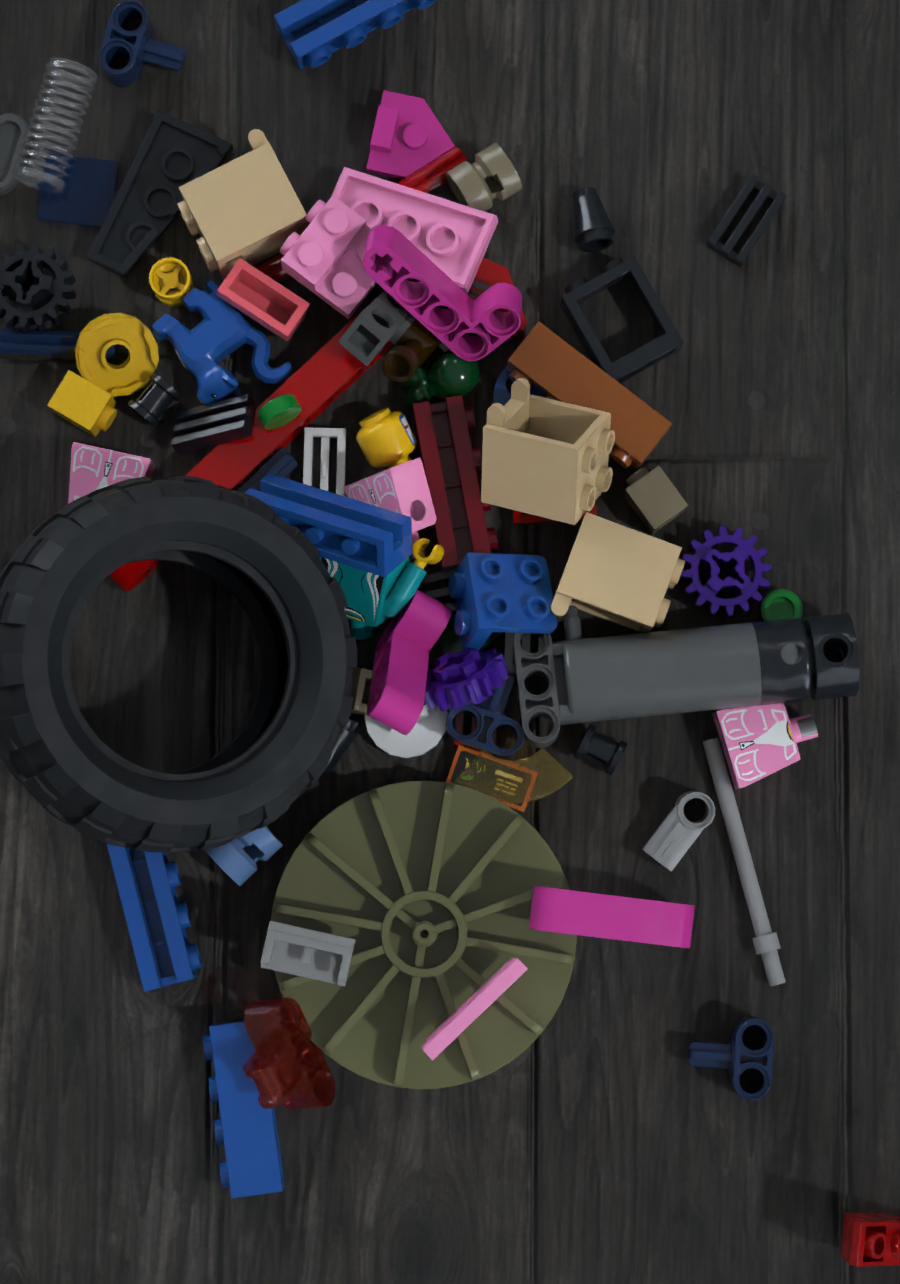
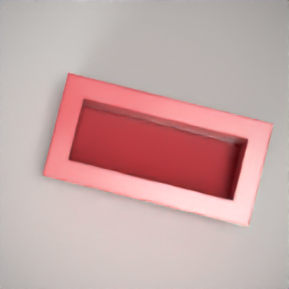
(263, 299)

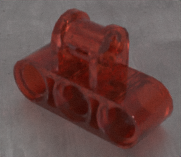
(286, 1062)

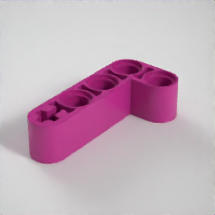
(393, 259)
(402, 662)
(611, 917)

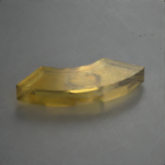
(515, 780)

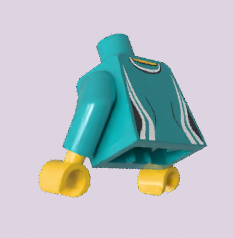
(376, 598)

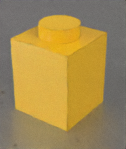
(83, 404)

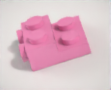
(330, 256)

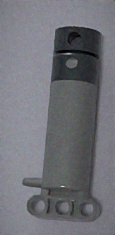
(684, 670)

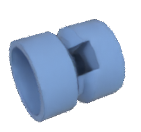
(240, 856)

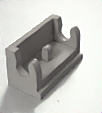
(307, 953)

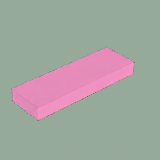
(473, 1007)

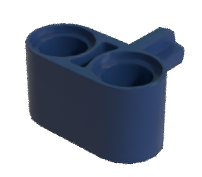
(135, 45)
(488, 718)
(738, 1057)

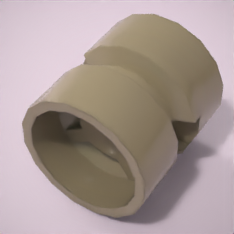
(469, 184)

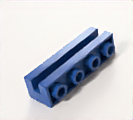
(322, 26)
(340, 526)
(155, 916)
(245, 1127)

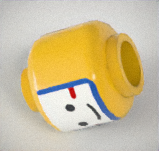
(386, 438)

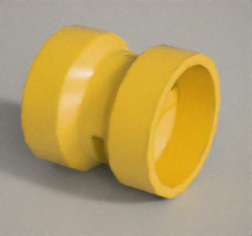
(166, 276)

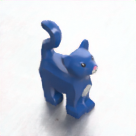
(212, 340)

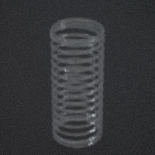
(58, 74)

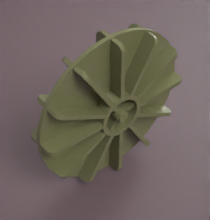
(437, 904)

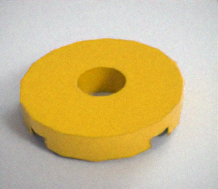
(109, 331)

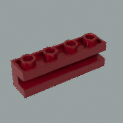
(452, 479)

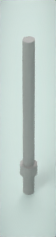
(766, 941)

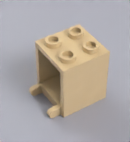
(242, 208)
(545, 456)
(618, 575)

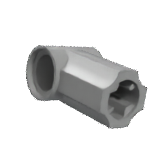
(677, 833)

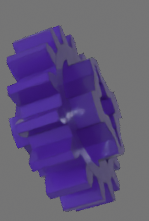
(740, 585)
(464, 678)

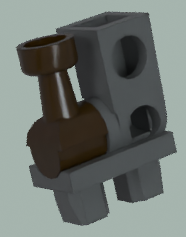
(384, 322)

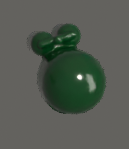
(442, 378)

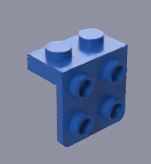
(501, 596)

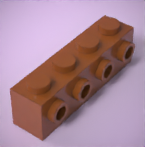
(568, 376)

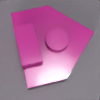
(405, 137)

